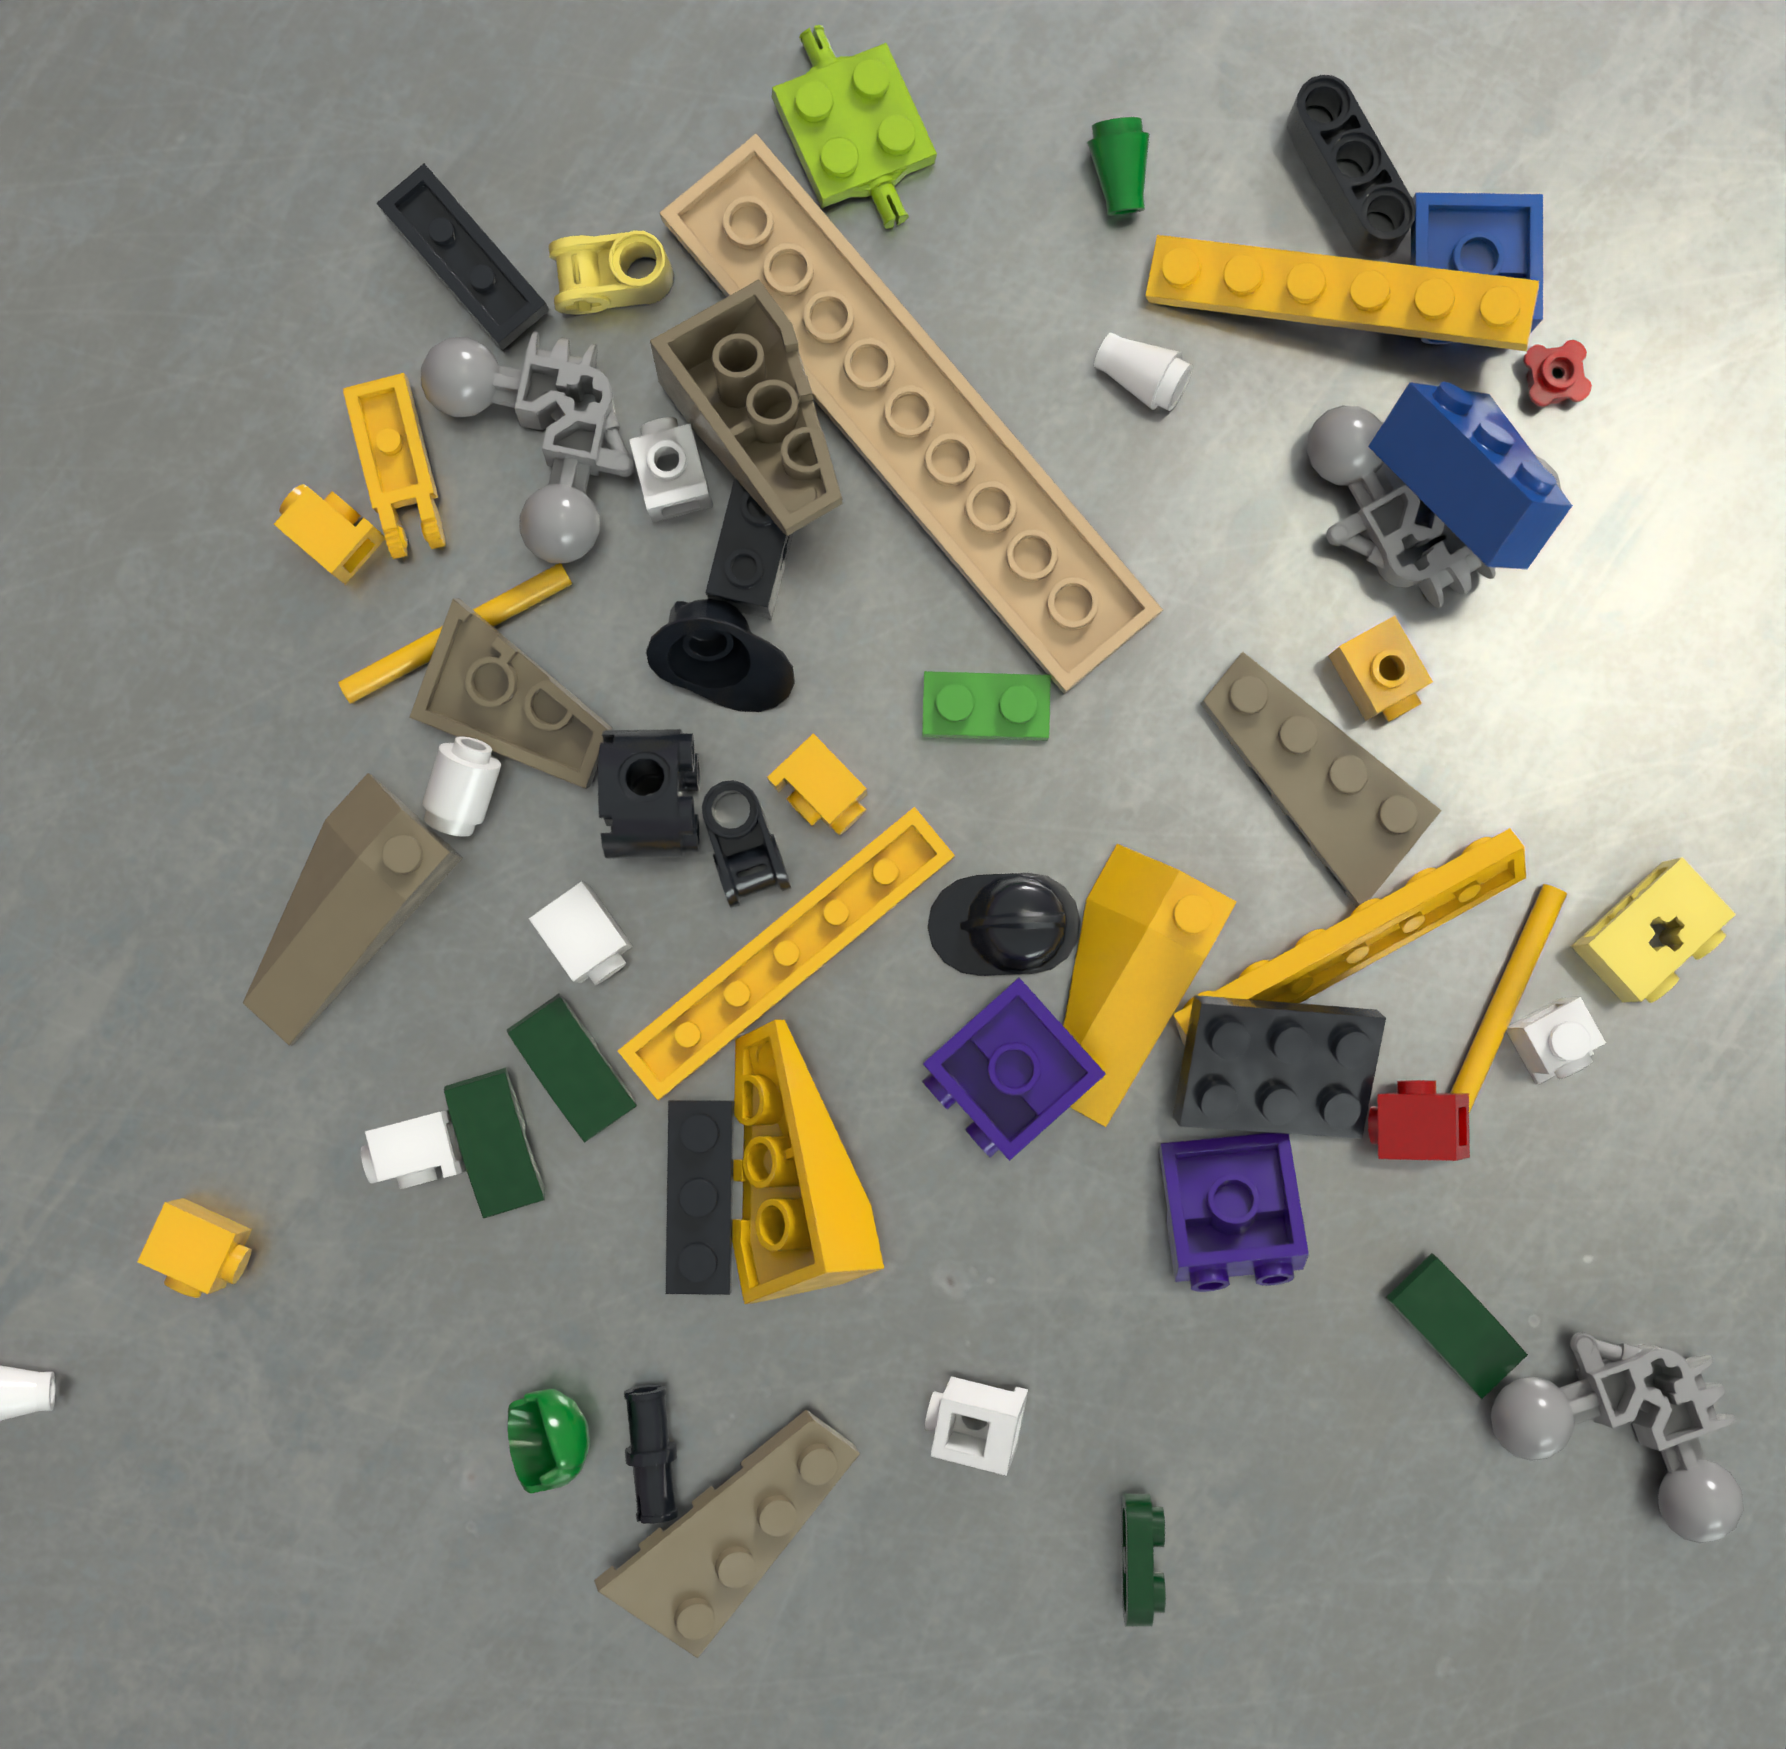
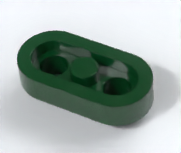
(1141, 1587)

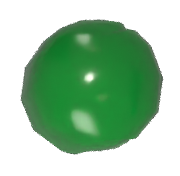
(547, 1439)

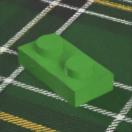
(986, 706)

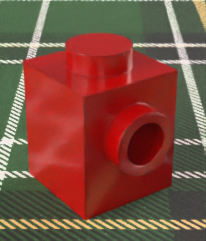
(1420, 1123)

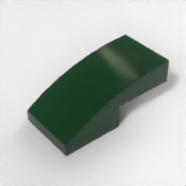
(571, 1067)
(494, 1143)
(1456, 1326)

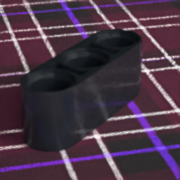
(1354, 139)

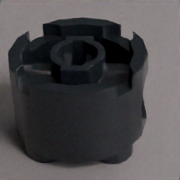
(642, 764)

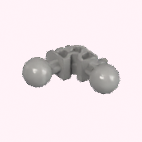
(465, 378)
(1388, 516)
(1697, 1494)

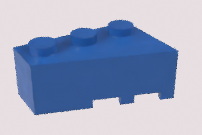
(1472, 472)

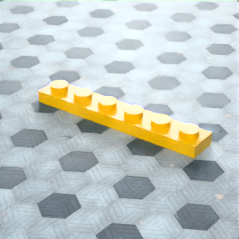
(1343, 292)
(1379, 926)
(786, 953)

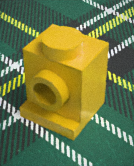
(328, 531)
(820, 786)

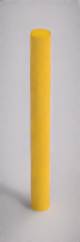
(420, 651)
(1509, 992)

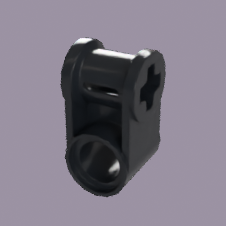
(743, 847)

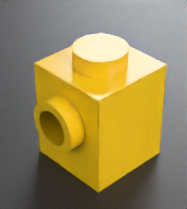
(1381, 671)
(196, 1248)

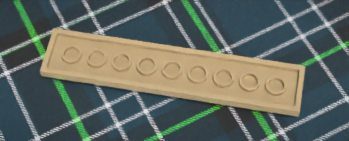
(916, 417)

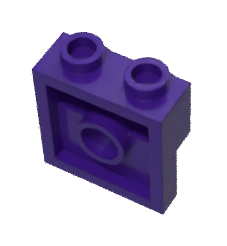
(1011, 1071)
(1233, 1210)

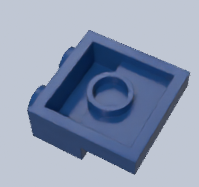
(1480, 236)

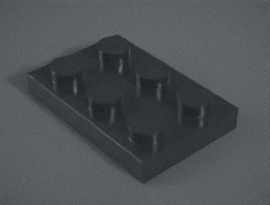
(1278, 1067)

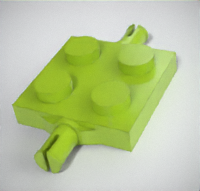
(854, 125)

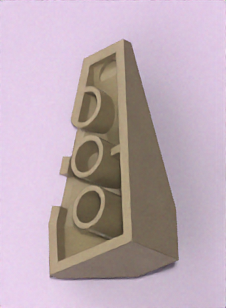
(749, 400)
(353, 894)

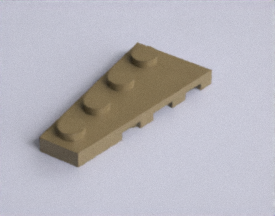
(1330, 786)
(715, 1554)

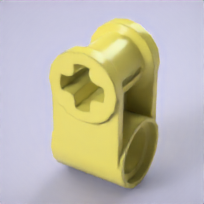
(604, 269)

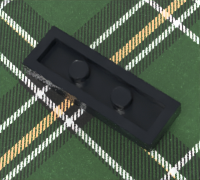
(463, 256)
(699, 1197)

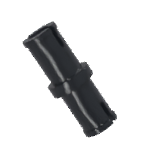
(651, 1454)

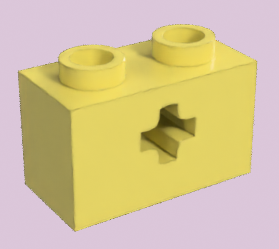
(1619, 941)

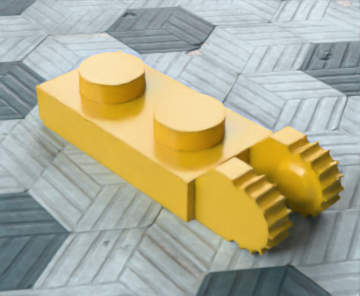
(394, 458)

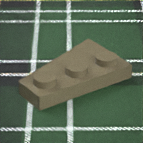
(497, 694)

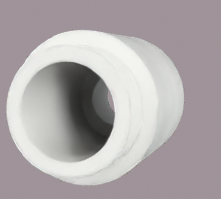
(460, 786)

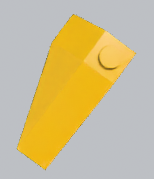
(1133, 963)
(802, 1200)

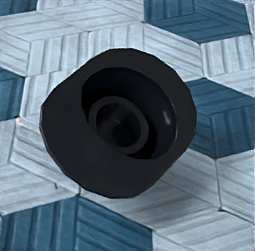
(718, 657)
(1004, 924)

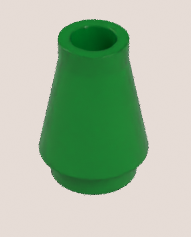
(1120, 161)

